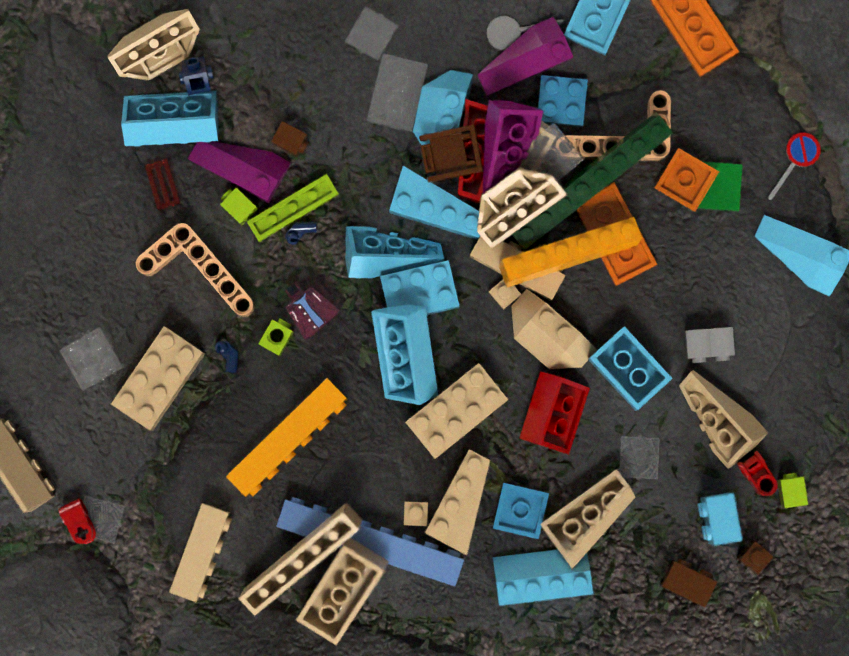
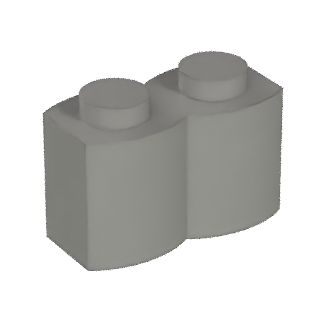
(709, 343)

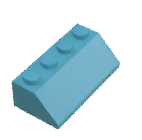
(170, 118)
(405, 353)
(540, 577)

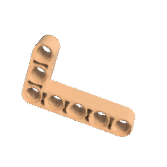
(601, 141)
(202, 264)

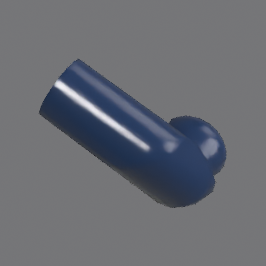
(298, 229)
(230, 353)

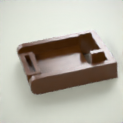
(447, 153)

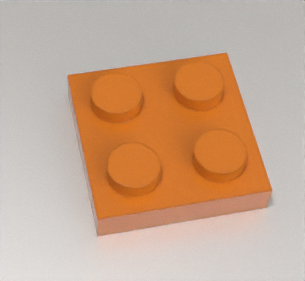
(686, 179)

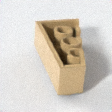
(459, 507)

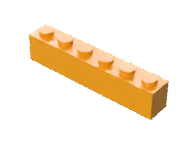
(570, 252)
(286, 437)

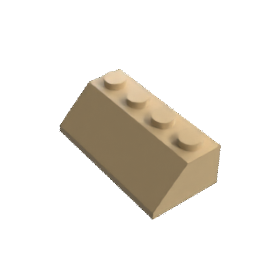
(20, 472)

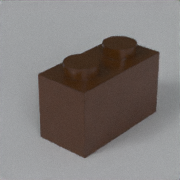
(689, 583)

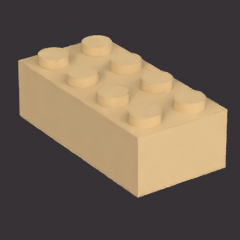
(158, 378)
(456, 410)
(342, 590)

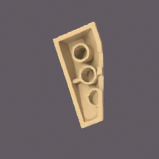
(727, 424)

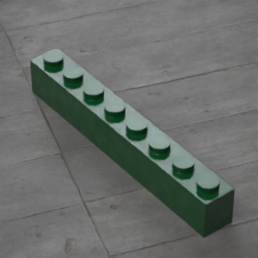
(596, 177)

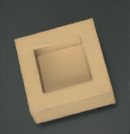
(503, 295)
(415, 513)

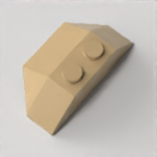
(155, 46)
(515, 203)
(548, 334)

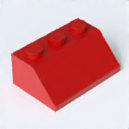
(554, 412)

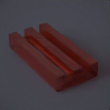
(157, 165)

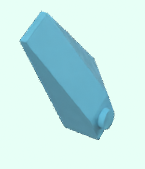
(378, 254)

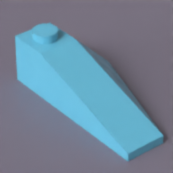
(808, 256)

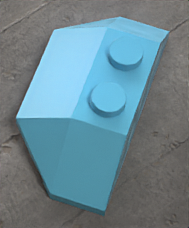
(442, 104)

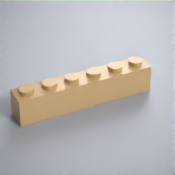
(300, 559)

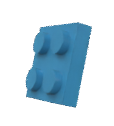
(562, 100)
(520, 510)

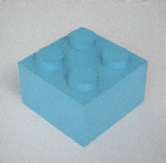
(720, 519)

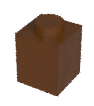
(290, 139)
(755, 557)

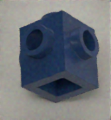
(196, 75)

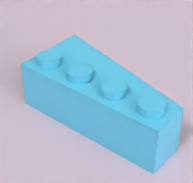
(432, 205)

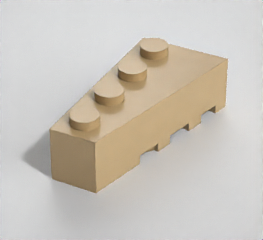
(588, 517)

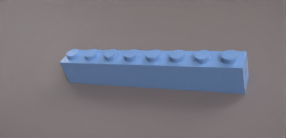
(398, 551)

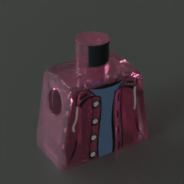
(309, 310)

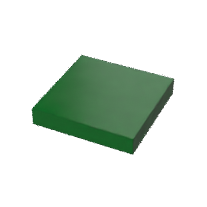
(725, 189)

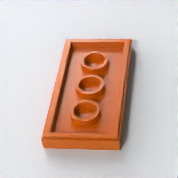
(697, 32)
(608, 208)

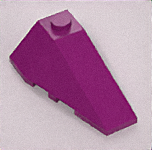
(532, 53)
(508, 136)
(247, 168)

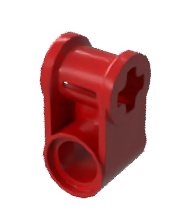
(757, 473)
(76, 517)

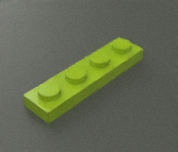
(292, 208)

